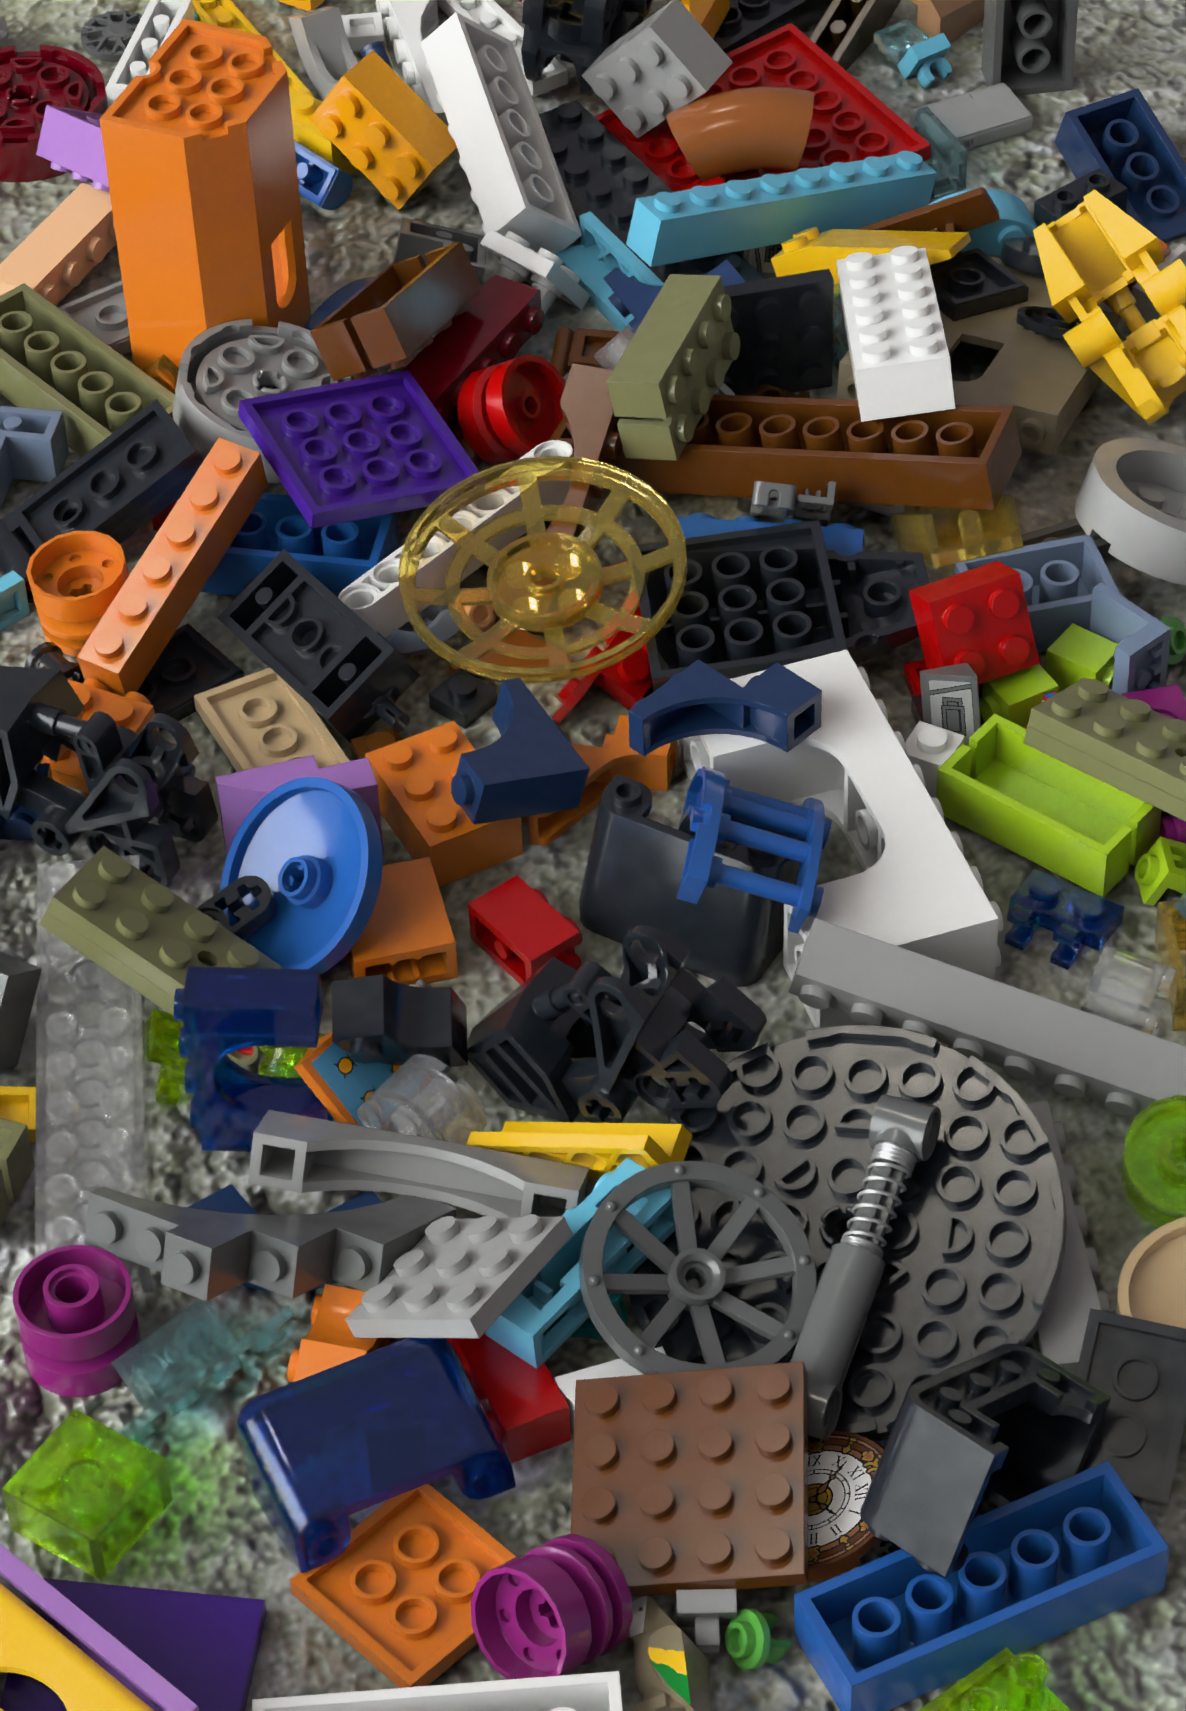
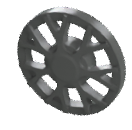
(113, 36)

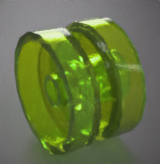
(1149, 1170)

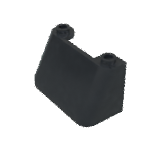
(636, 880)

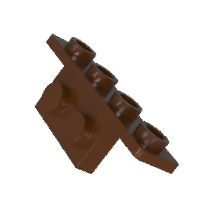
(949, 215)

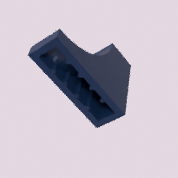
(525, 770)

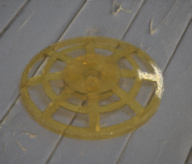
(538, 556)

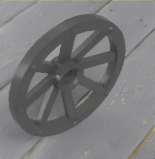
(697, 1264)

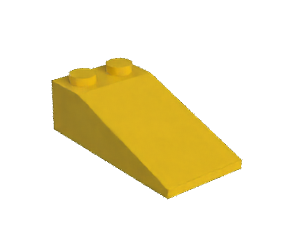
(819, 251)

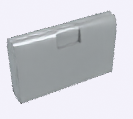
(982, 116)

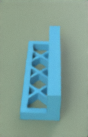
(597, 260)

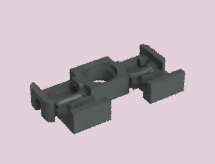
(777, 503)

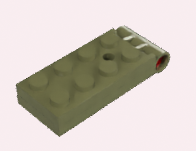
(1114, 742)
(144, 932)

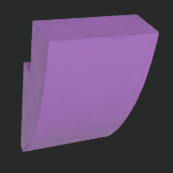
(244, 789)

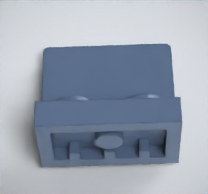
(1140, 637)

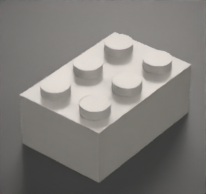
(657, 68)

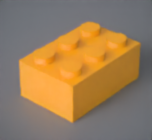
(385, 129)

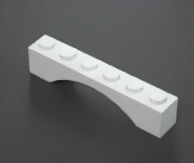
(407, 26)

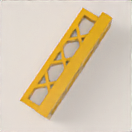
(589, 1144)

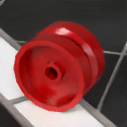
(510, 407)

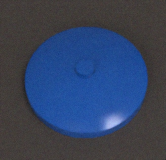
(322, 864)

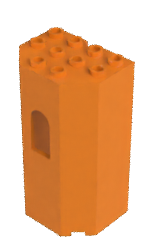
(205, 191)

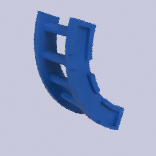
(730, 814)

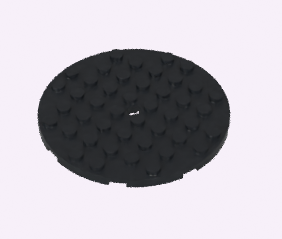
(969, 1243)

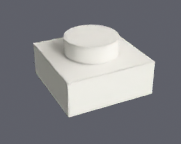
(363, 29)

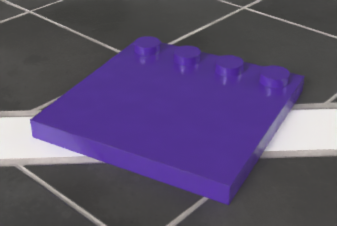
(357, 447)
(191, 1639)

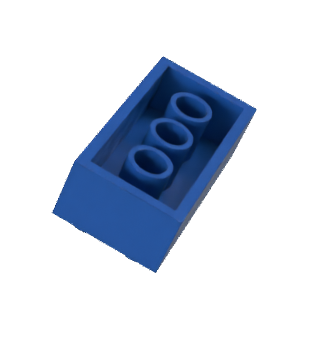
(330, 553)

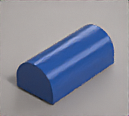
(320, 179)

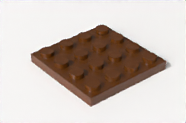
(695, 1476)

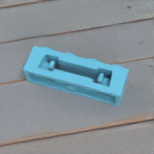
(535, 1308)

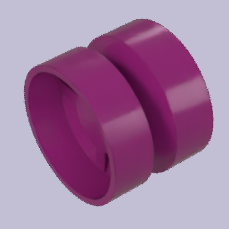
(75, 1319)

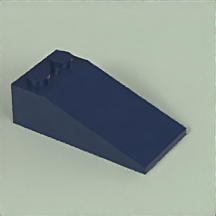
(1134, 149)

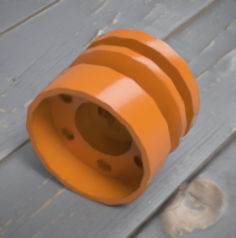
(75, 584)

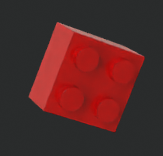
(976, 621)

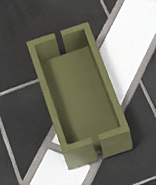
(673, 366)

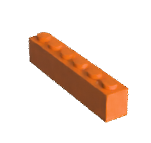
(174, 568)

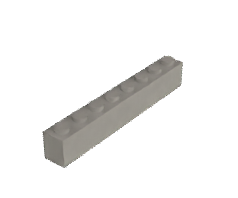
(987, 1020)

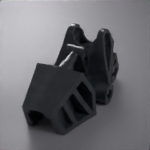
(575, 31)
(125, 772)
(628, 1023)

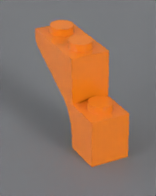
(605, 762)

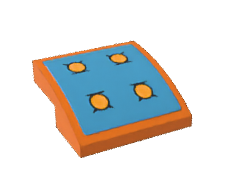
(339, 1080)

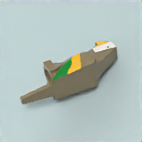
(666, 1662)

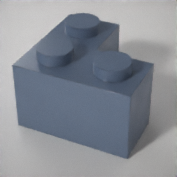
(31, 445)

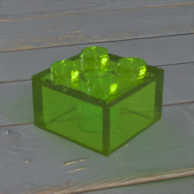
(87, 1494)

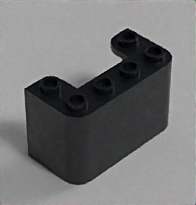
(976, 1435)

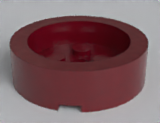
(26, 86)

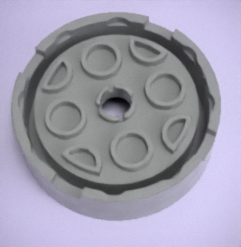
(231, 366)
(1138, 504)

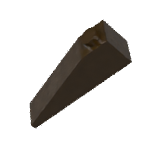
(850, 27)

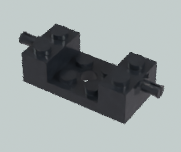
(344, 672)

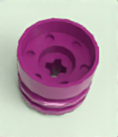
(551, 1609)

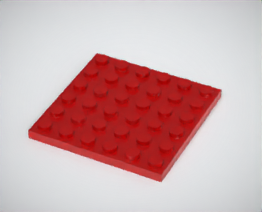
(844, 124)

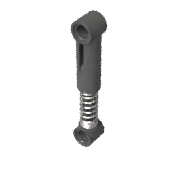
(900, 1137)

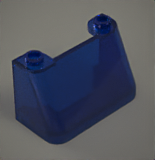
(365, 1438)

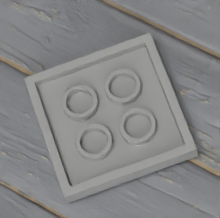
(459, 1277)

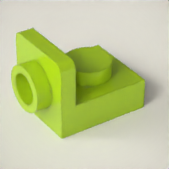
(1161, 869)

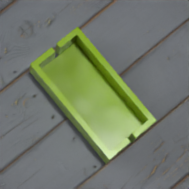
(1045, 808)

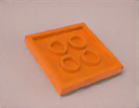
(405, 1586)

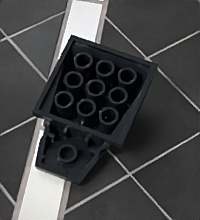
(778, 600)

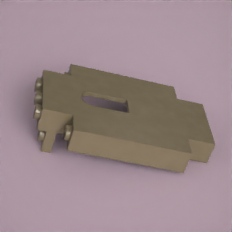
(1028, 373)

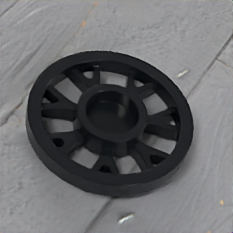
(1044, 321)

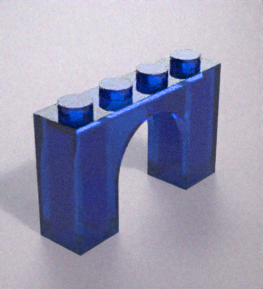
(239, 1010)

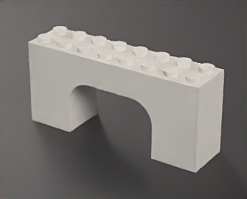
(915, 869)

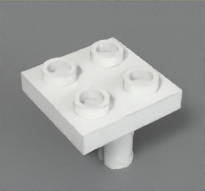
(540, 269)

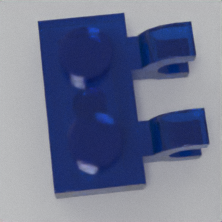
(1067, 911)

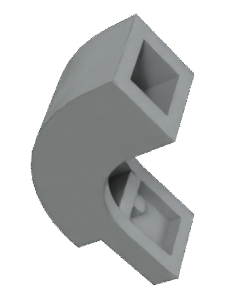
(323, 47)

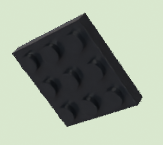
(783, 332)

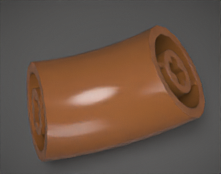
(744, 130)

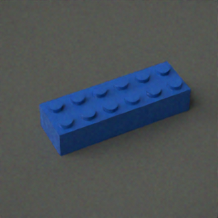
(1027, 1578)

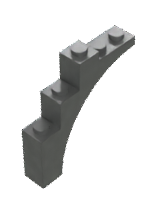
(286, 1254)

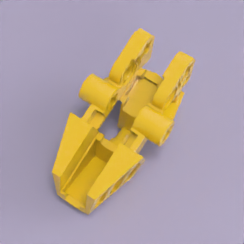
(1093, 258)

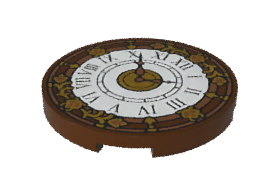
(837, 1486)

